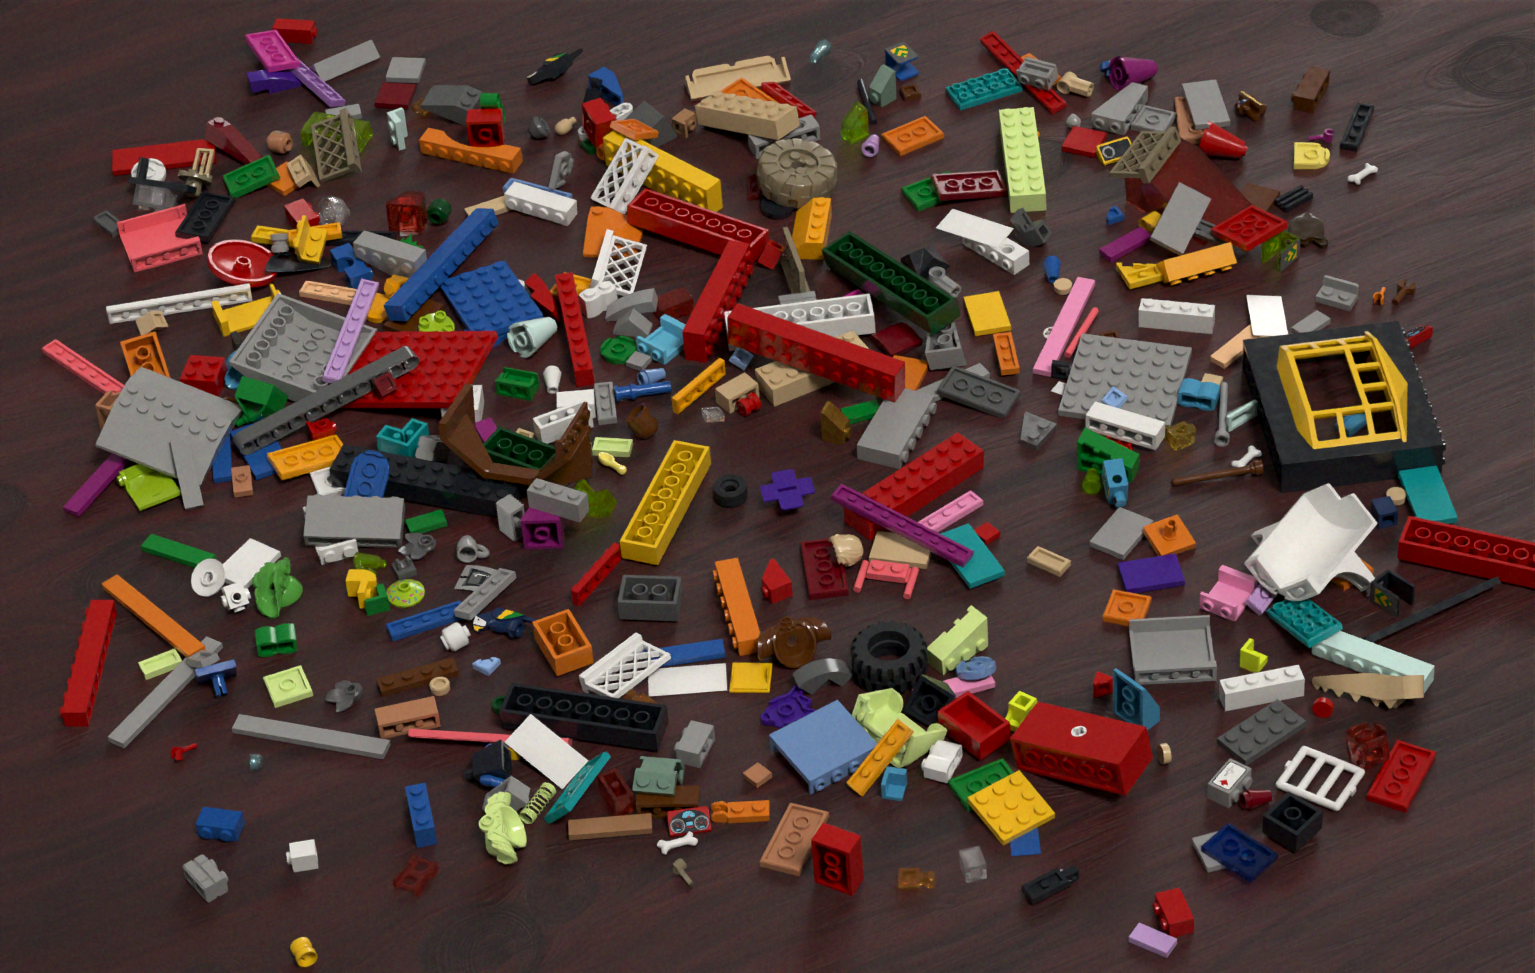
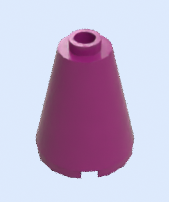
(1128, 70)

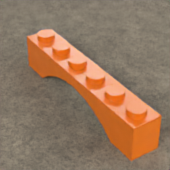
(499, 158)

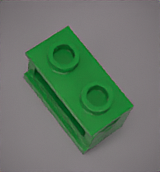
(517, 384)

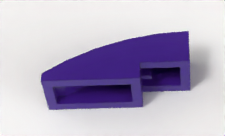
(273, 81)

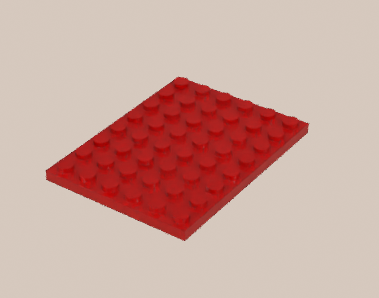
(444, 367)

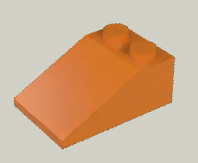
(144, 352)

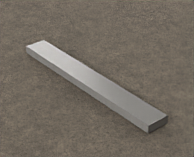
(158, 699)
(311, 736)

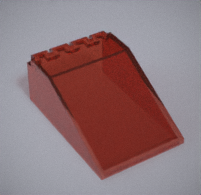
(1196, 171)

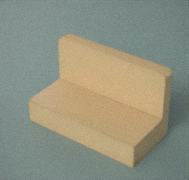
(302, 171)

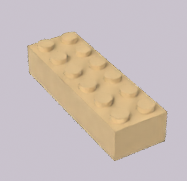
(747, 115)
(784, 382)

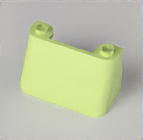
(879, 711)

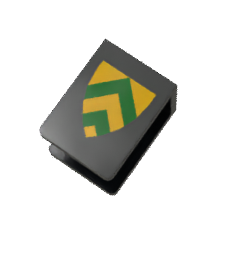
(1391, 591)

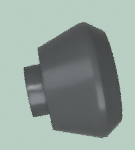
(538, 128)

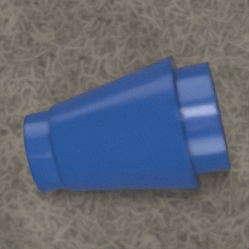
(1052, 268)

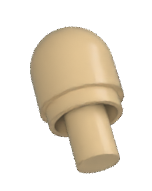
(564, 126)

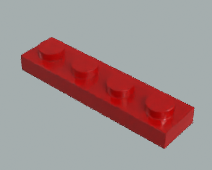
(784, 97)
(596, 574)

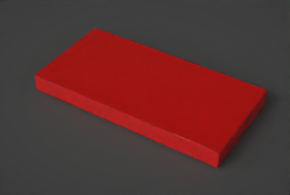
(1401, 776)

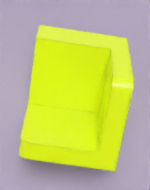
(1251, 659)

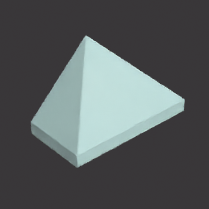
(1241, 415)

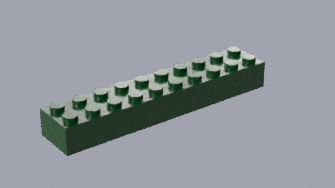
(891, 282)

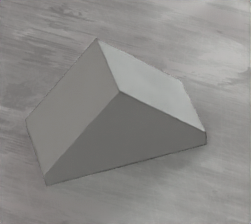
(633, 325)

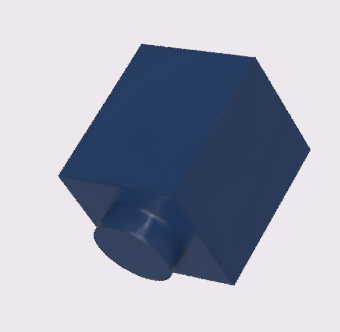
(1384, 512)

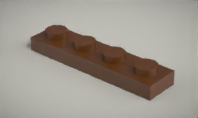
(416, 677)

